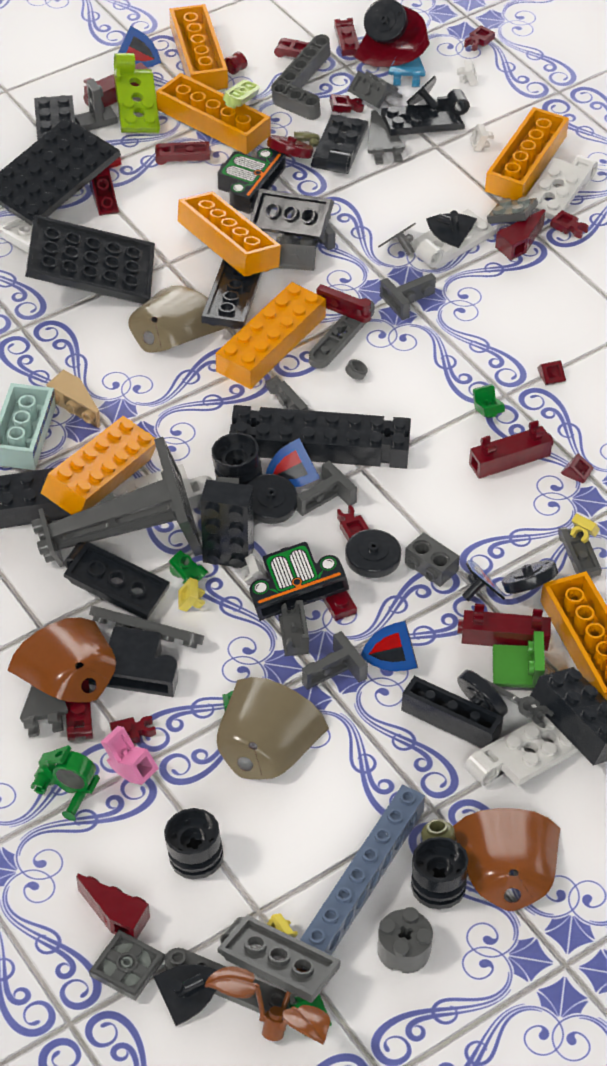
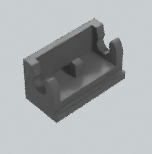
(294, 630)

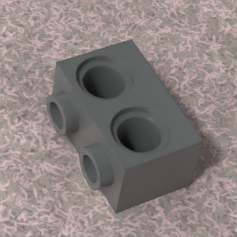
(431, 559)

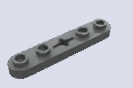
(330, 345)
(167, 632)
(271, 995)

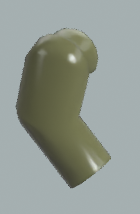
(313, 138)

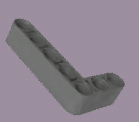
(287, 87)

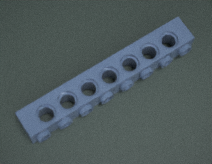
(365, 871)

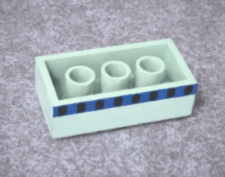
(25, 424)

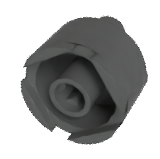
(404, 940)

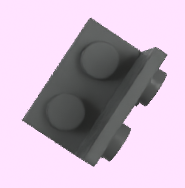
(372, 88)
(297, 252)

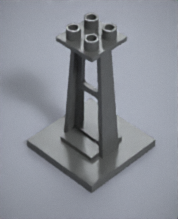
(136, 510)

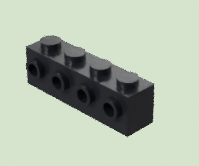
(451, 712)

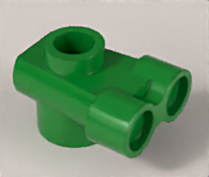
(184, 567)

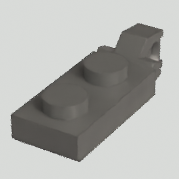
(285, 394)

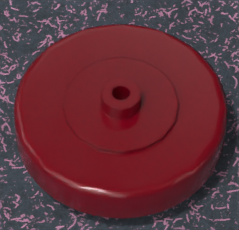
(290, 146)

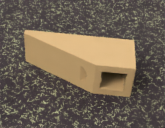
(74, 397)

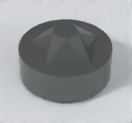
(356, 369)

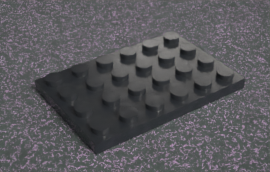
(53, 170)
(90, 259)

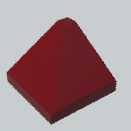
(552, 372)
(578, 469)

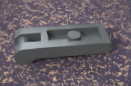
(580, 553)

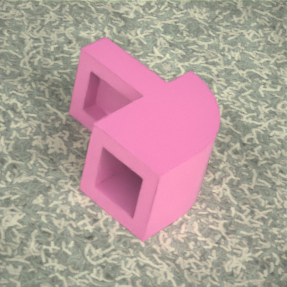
(125, 759)

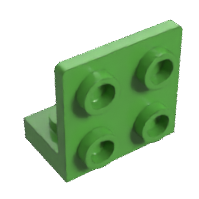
(519, 664)

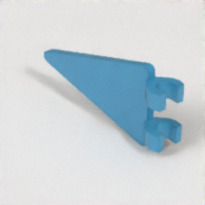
(414, 68)

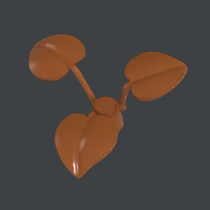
(305, 1019)

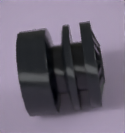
(237, 457)
(194, 843)
(439, 873)

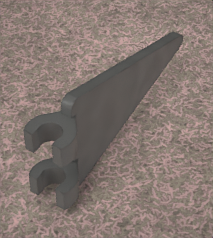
(381, 141)
(524, 705)
(39, 707)

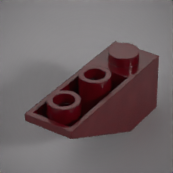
(103, 193)
(518, 237)
(114, 907)

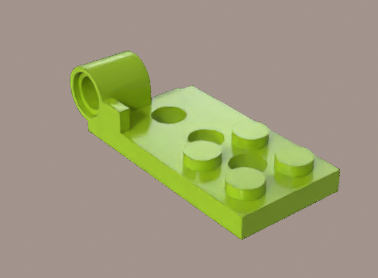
(124, 75)

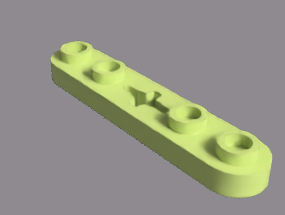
(240, 93)

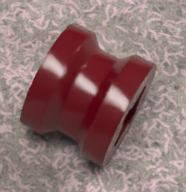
(236, 62)

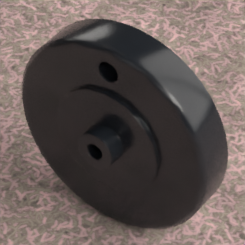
(385, 21)
(273, 498)
(373, 553)
(530, 576)
(481, 692)

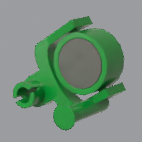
(70, 772)

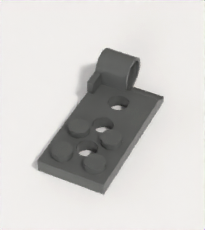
(273, 942)

